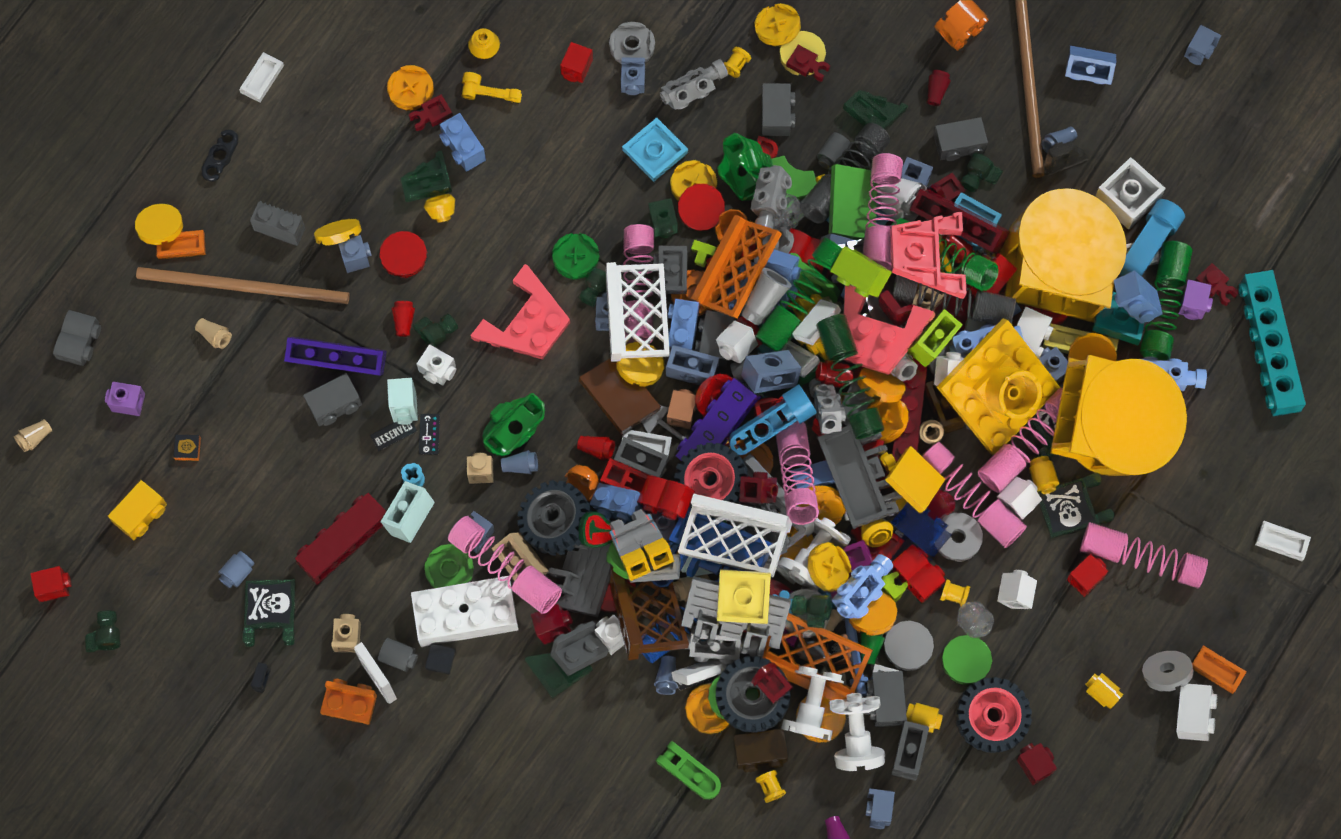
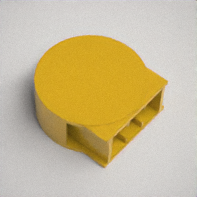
(1065, 254)
(1119, 416)

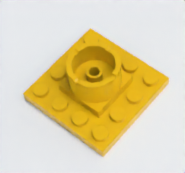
(998, 386)

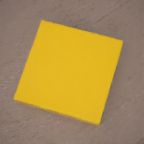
(915, 479)

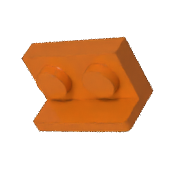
(348, 701)

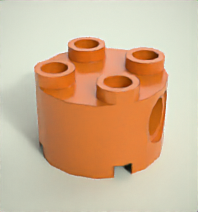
(961, 22)

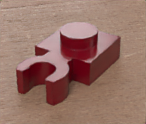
(805, 61)
(433, 111)
(1218, 281)

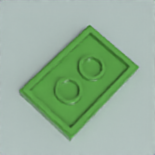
(850, 201)

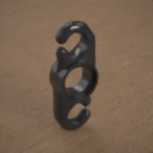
(210, 162)

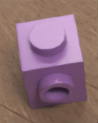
(1195, 300)
(125, 398)

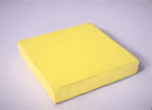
(743, 596)

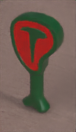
(594, 530)

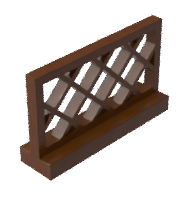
(628, 618)

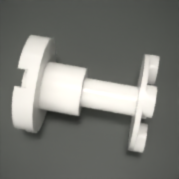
(797, 569)
(810, 713)
(858, 741)

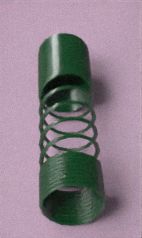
(840, 345)

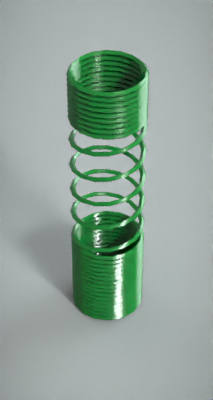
(978, 272)
(1171, 272)
(781, 322)

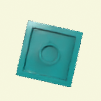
(1118, 324)

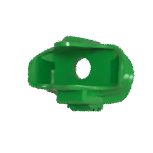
(749, 154)
(527, 411)

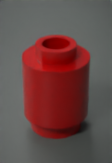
(827, 376)

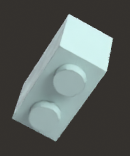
(402, 400)
(407, 511)

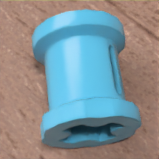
(413, 469)

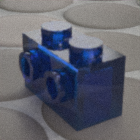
(922, 529)

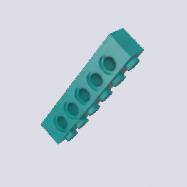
(1265, 285)

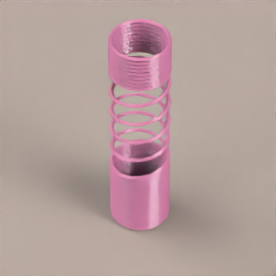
(886, 172)
(638, 241)
(794, 451)
(1009, 462)
(996, 518)
(1110, 544)
(529, 584)

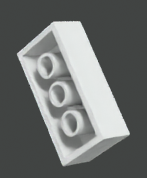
(440, 618)

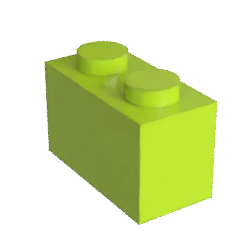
(861, 272)
(934, 338)

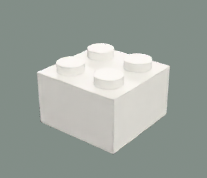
(1130, 192)

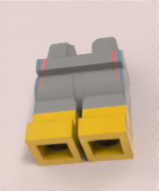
(639, 536)

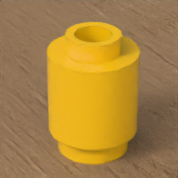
(1044, 474)
(1103, 690)
(924, 715)

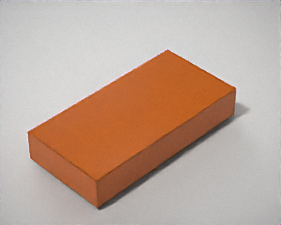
(186, 244)
(1218, 669)

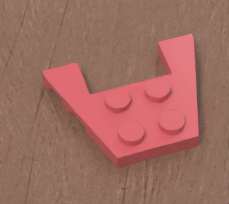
(917, 253)
(534, 327)
(880, 343)

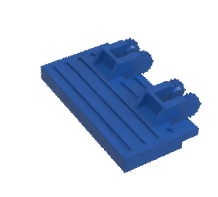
(717, 549)

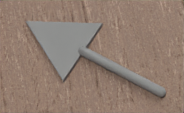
(651, 422)

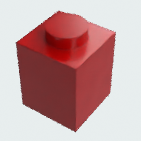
(576, 62)
(1088, 574)
(50, 583)

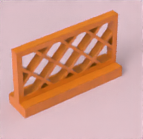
(726, 261)
(832, 689)

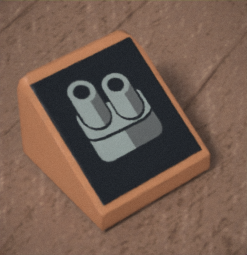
(833, 647)

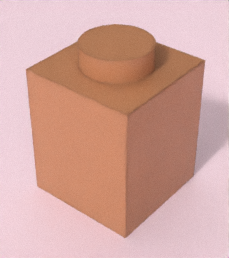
(681, 409)

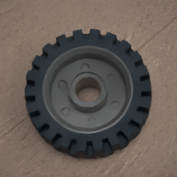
(542, 506)
(734, 705)

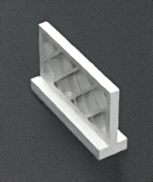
(615, 311)
(745, 517)

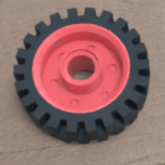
(708, 461)
(1012, 710)

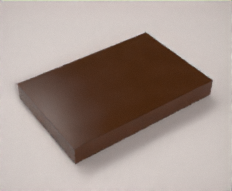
(620, 401)

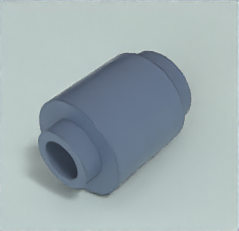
(236, 569)

